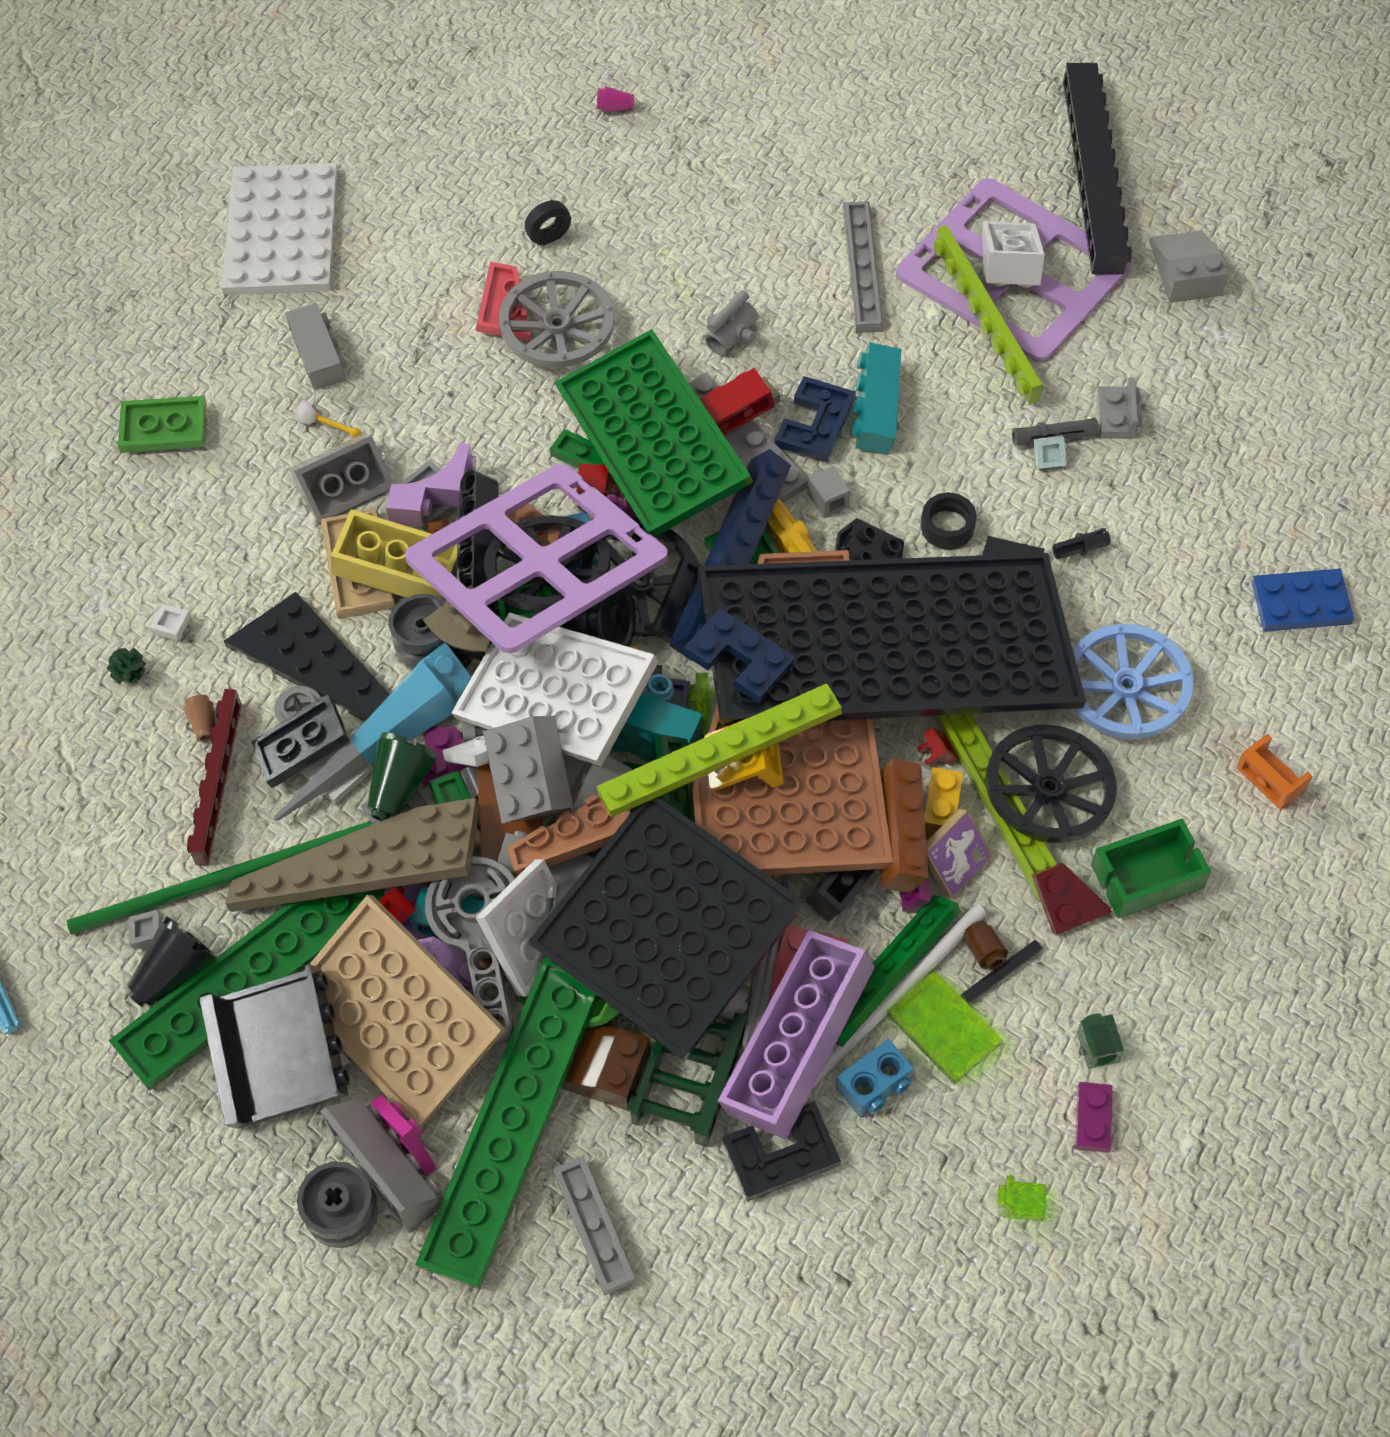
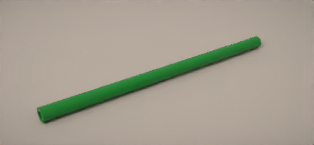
(196, 884)

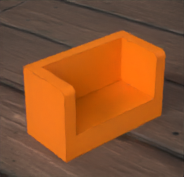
(1270, 774)

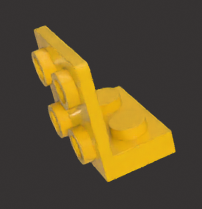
(763, 764)

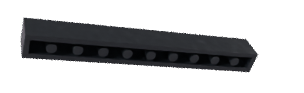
(1095, 169)

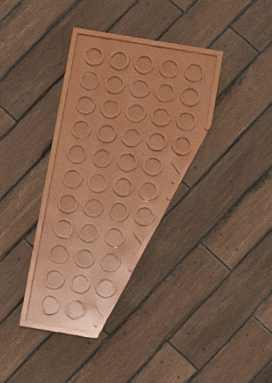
(830, 801)

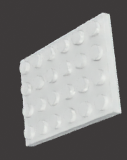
(280, 229)
(563, 675)

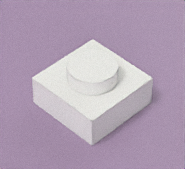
(170, 622)

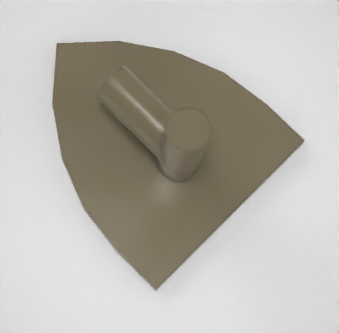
(455, 629)

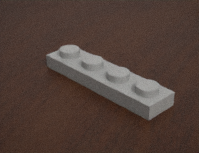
(594, 1225)

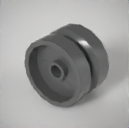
(409, 632)
(318, 1201)

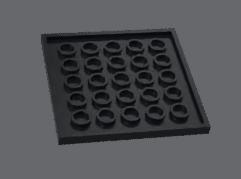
(666, 925)

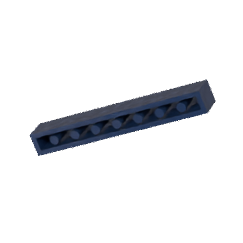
(737, 534)

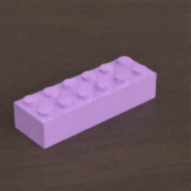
(796, 1034)

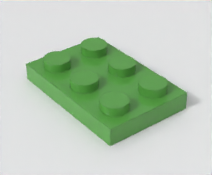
(162, 424)

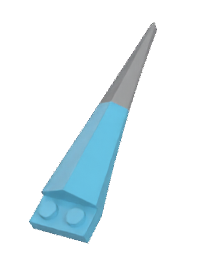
(413, 707)

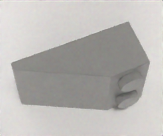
(1189, 266)

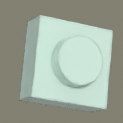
(1050, 452)

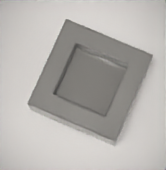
(143, 928)

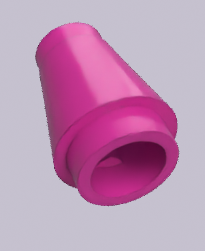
(614, 100)

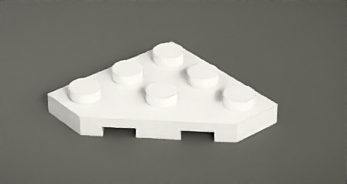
(514, 919)

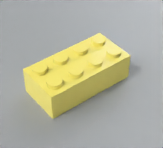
(374, 555)

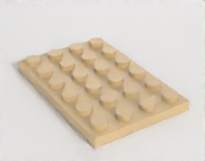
(402, 1011)

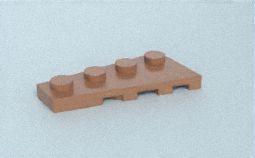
(569, 837)

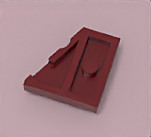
(1067, 898)

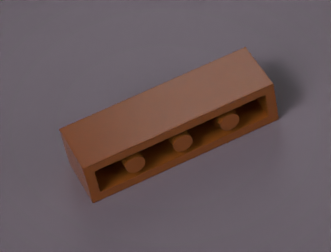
(906, 826)

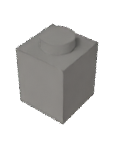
(828, 491)

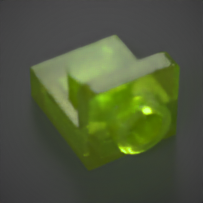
(1022, 1200)

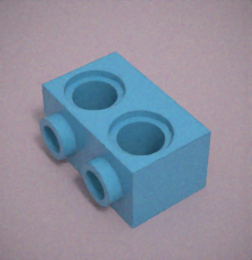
(868, 1073)

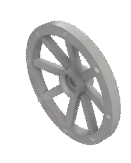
(556, 321)

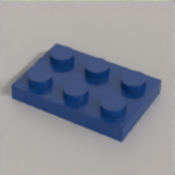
(1302, 600)

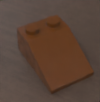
(608, 1065)

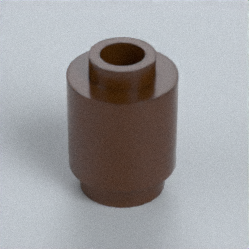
(985, 945)

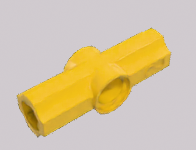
(788, 534)

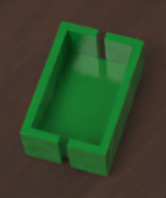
(1150, 868)

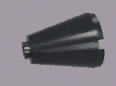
(167, 963)

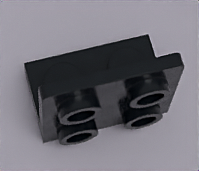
(868, 542)

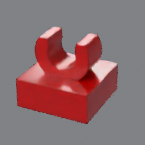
(939, 746)
(398, 904)

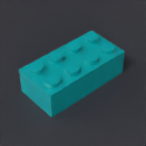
(655, 718)

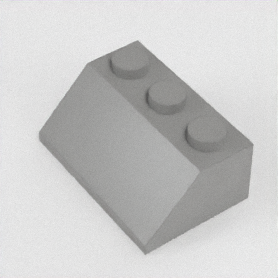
(342, 477)

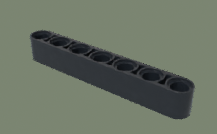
(474, 492)

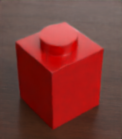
(596, 476)

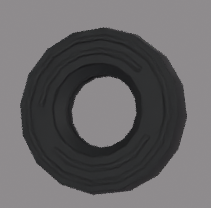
(540, 215)

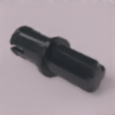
(1081, 543)

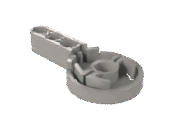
(472, 939)

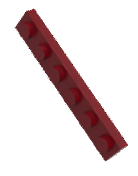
(212, 788)

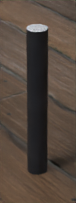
(1000, 973)

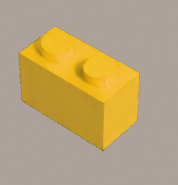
(941, 799)

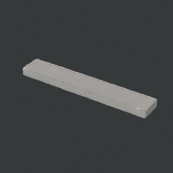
(862, 267)

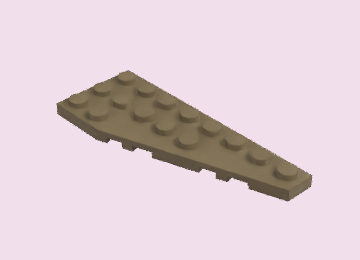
(399, 851)

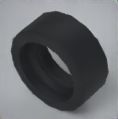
(948, 502)

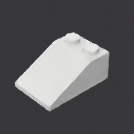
(1012, 254)

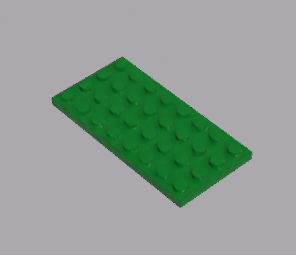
(653, 433)

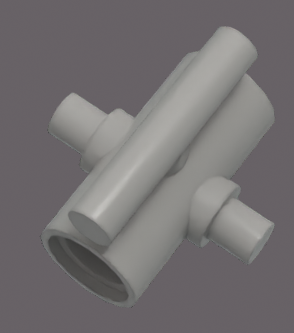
(731, 324)

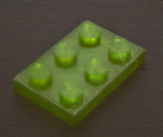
(944, 1027)

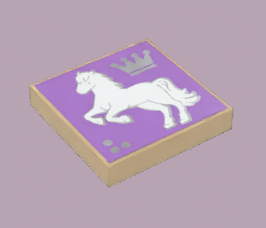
(956, 853)

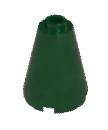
(397, 774)

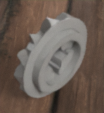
(286, 701)

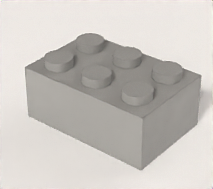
(528, 769)

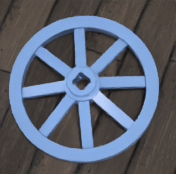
(1133, 680)

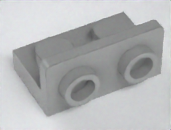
(1119, 411)

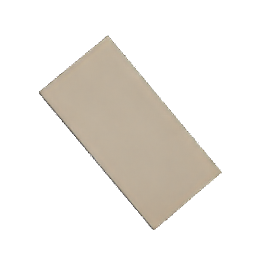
(349, 596)

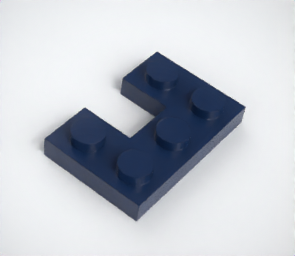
(832, 408)
(765, 659)

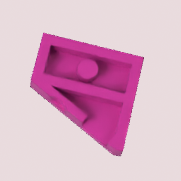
(407, 1132)

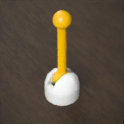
(308, 413)

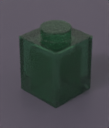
(1100, 1040)

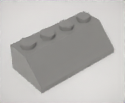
(382, 1162)

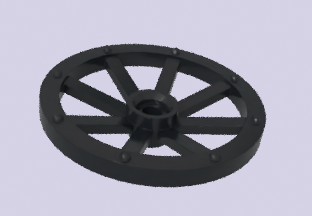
(673, 541)
(528, 599)
(1053, 781)

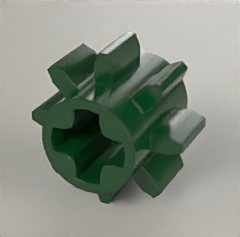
(126, 665)

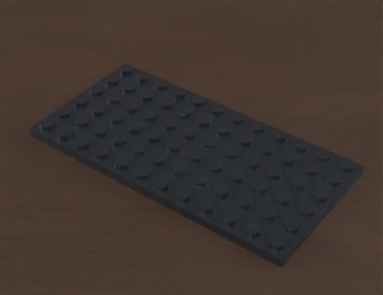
(902, 634)

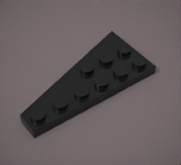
(309, 654)

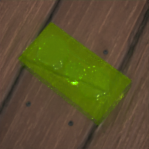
(699, 694)

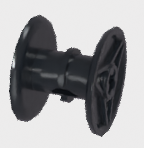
(611, 618)

